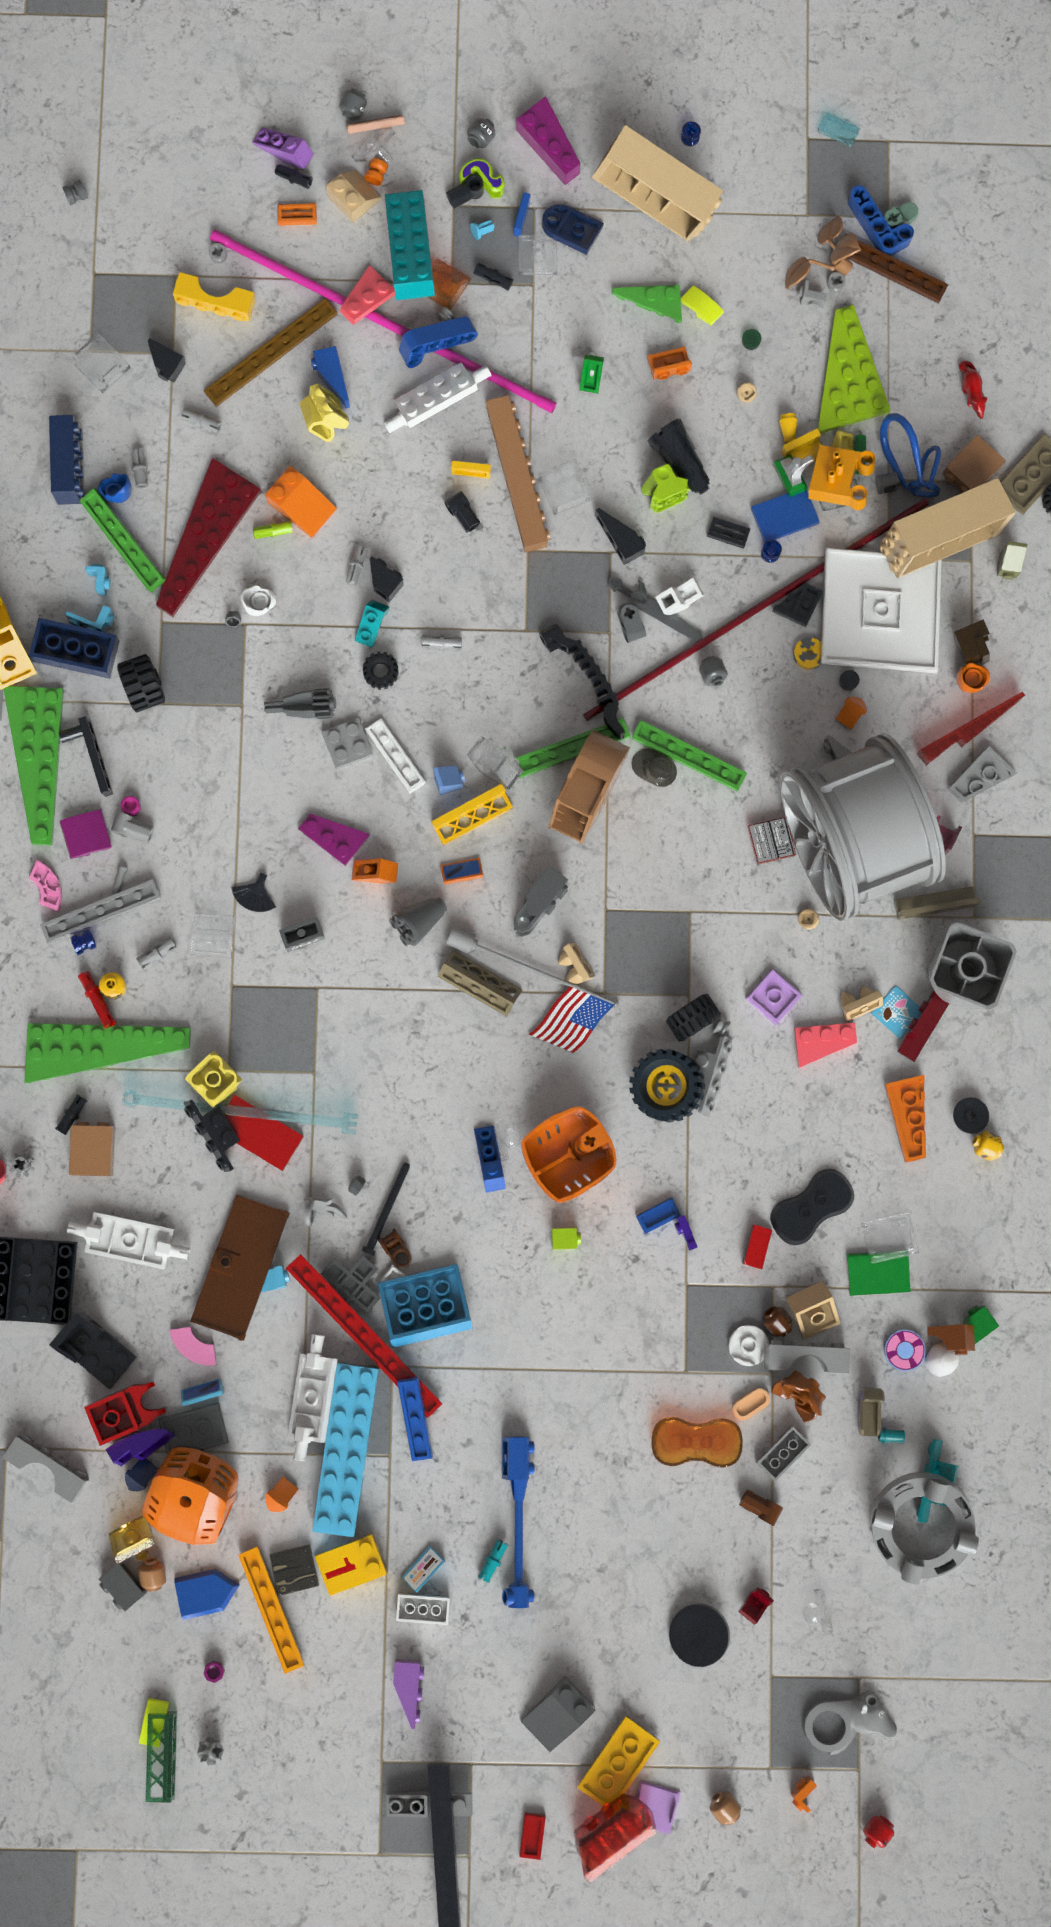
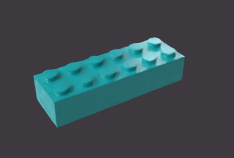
(409, 245)

